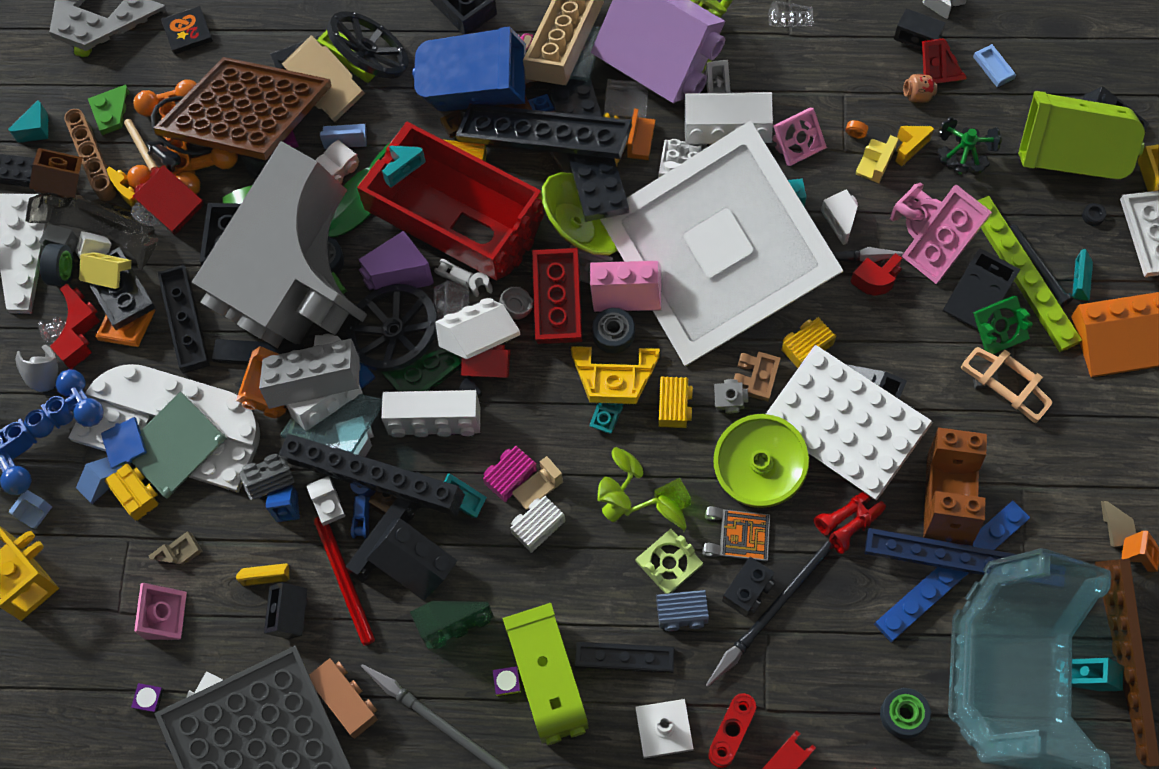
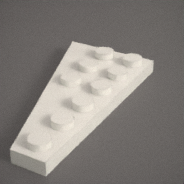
(19, 253)

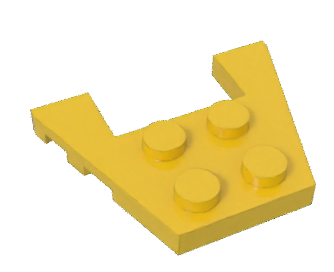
(611, 381)

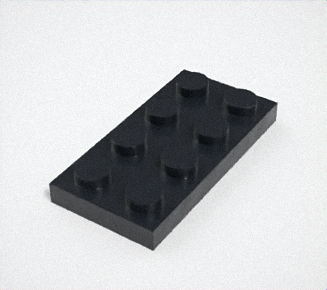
(127, 301)

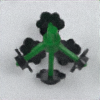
(967, 140)

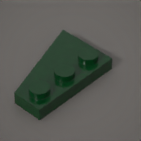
(425, 372)

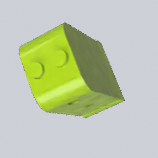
(1081, 137)
(546, 674)

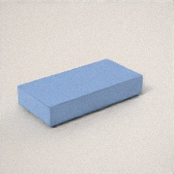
(994, 65)

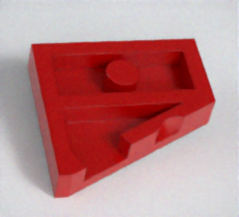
(940, 62)

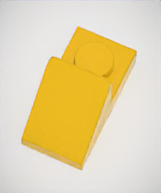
(913, 140)

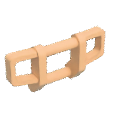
(1016, 400)

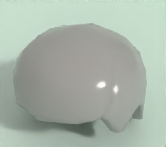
(517, 302)

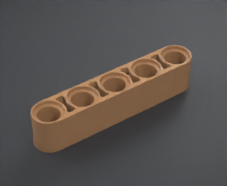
(92, 157)

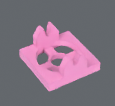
(814, 131)

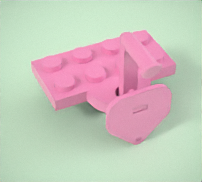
(939, 228)

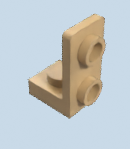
(539, 484)

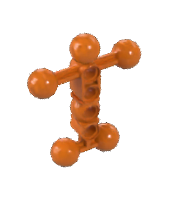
(144, 104)

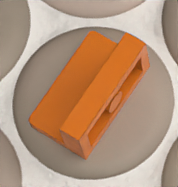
(640, 137)

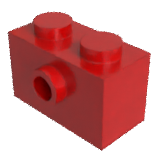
(490, 363)

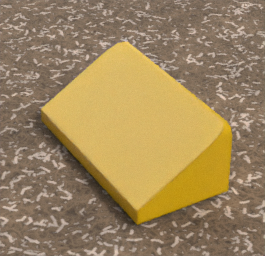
(263, 574)

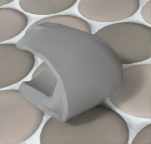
(39, 372)

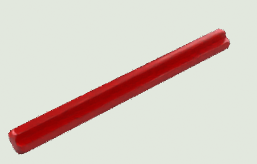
(345, 582)

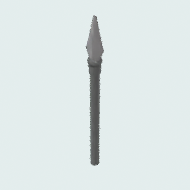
(401, 694)

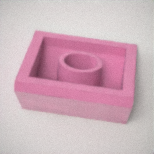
(160, 612)

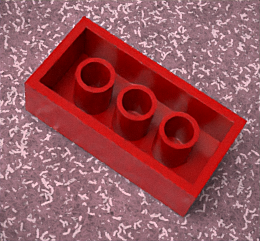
(557, 296)

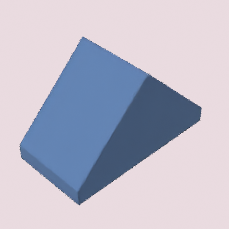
(92, 480)

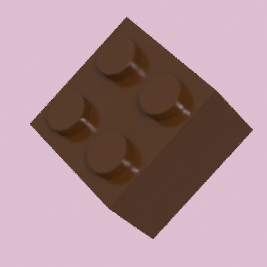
(55, 173)

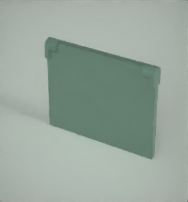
(176, 444)

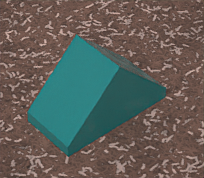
(31, 125)

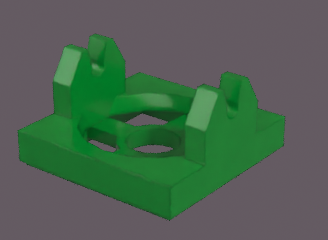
(986, 330)

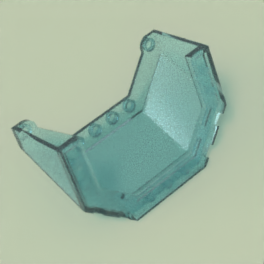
(1016, 661)

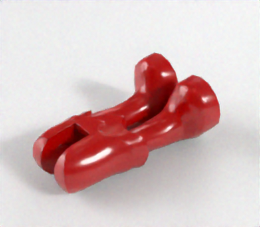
(862, 518)

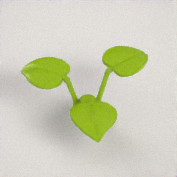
(619, 503)

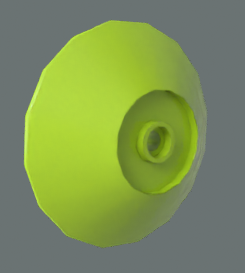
(566, 215)

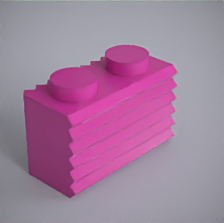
(509, 473)

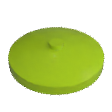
(761, 460)

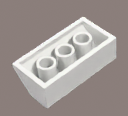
(718, 114)

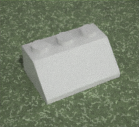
(476, 328)

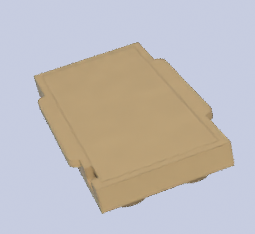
(321, 62)

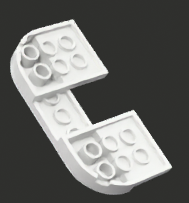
(144, 392)

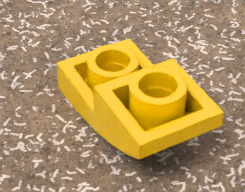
(120, 182)

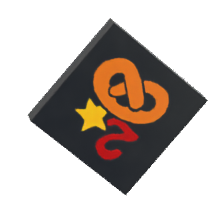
(186, 30)

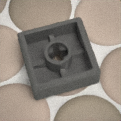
(266, 476)

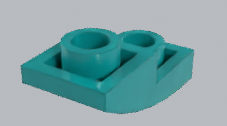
(606, 416)

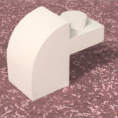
(326, 500)

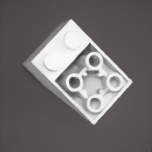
(677, 152)

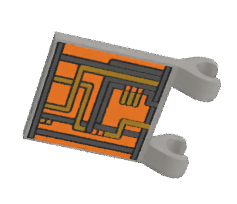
(741, 534)

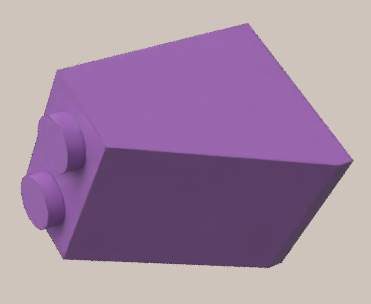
(395, 263)

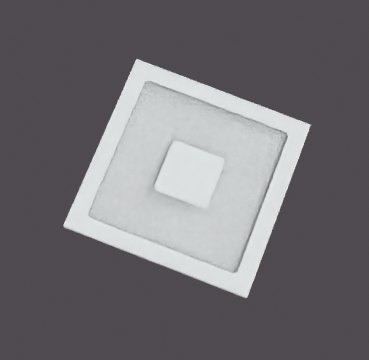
(726, 242)

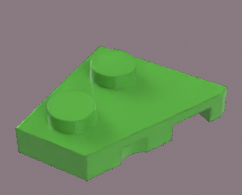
(109, 109)

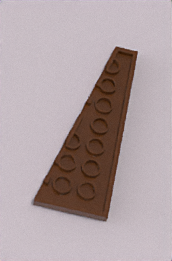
(1128, 649)

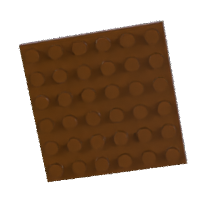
(243, 108)

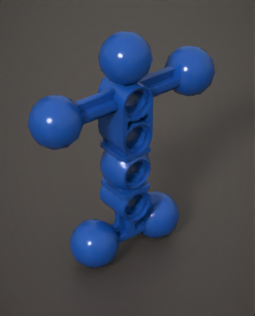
(40, 423)

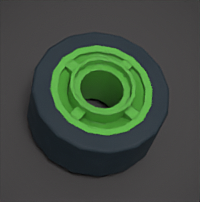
(56, 264)
(915, 703)

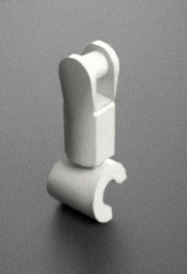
(463, 277)

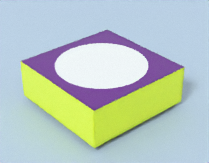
(506, 681)

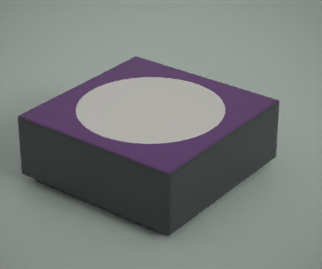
(147, 698)

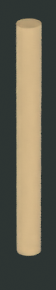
(140, 144)

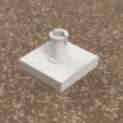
(664, 728)

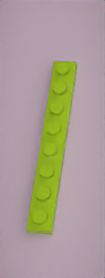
(1029, 280)

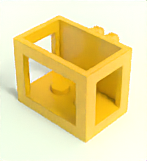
(22, 579)

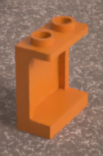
(249, 392)

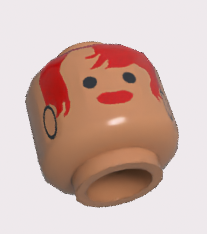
(920, 88)

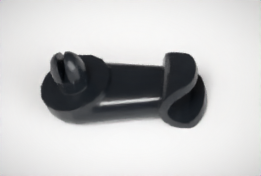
(167, 156)

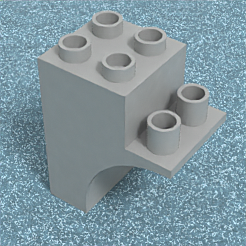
(273, 255)

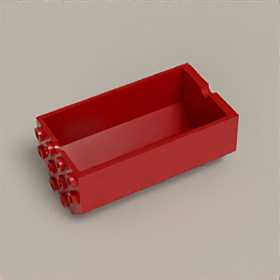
(453, 185)

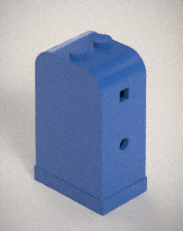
(471, 70)

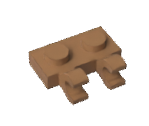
(763, 374)

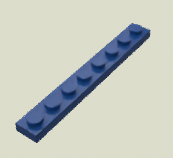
(943, 580)

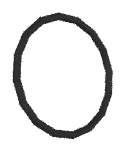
(153, 122)

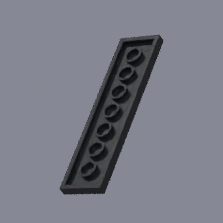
(544, 131)

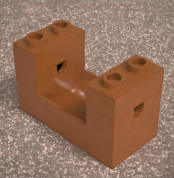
(952, 484)

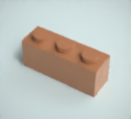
(343, 697)

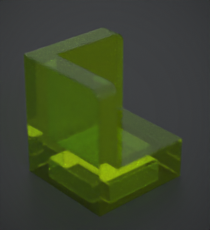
(675, 491)

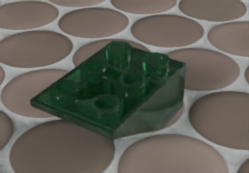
(445, 619)

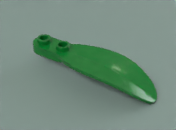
(350, 210)

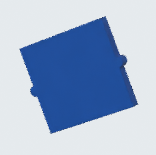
(123, 442)

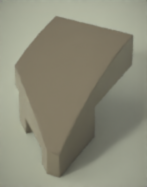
(1119, 524)
(179, 551)

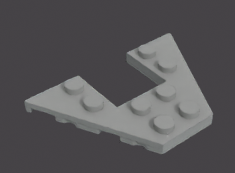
(88, 29)

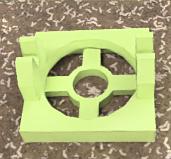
(669, 538)

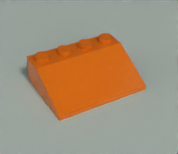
(1119, 334)

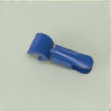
(361, 511)

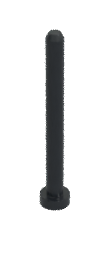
(1063, 298)

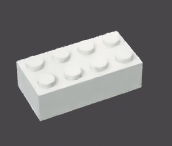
(431, 413)

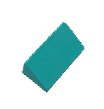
(1082, 276)

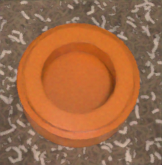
(856, 129)

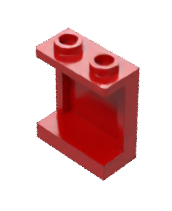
(168, 199)

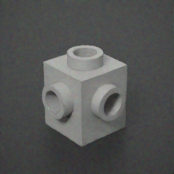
(728, 388)

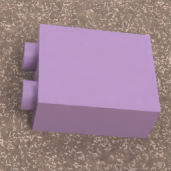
(660, 44)

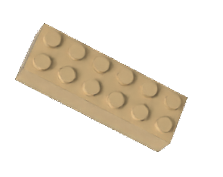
(560, 40)

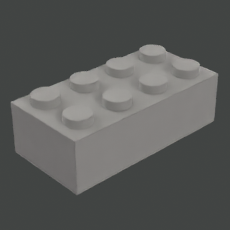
(309, 373)

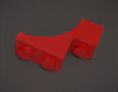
(71, 344)

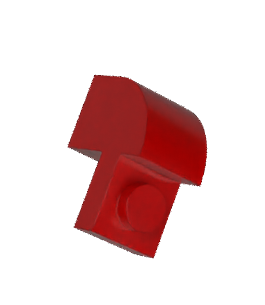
(874, 279)

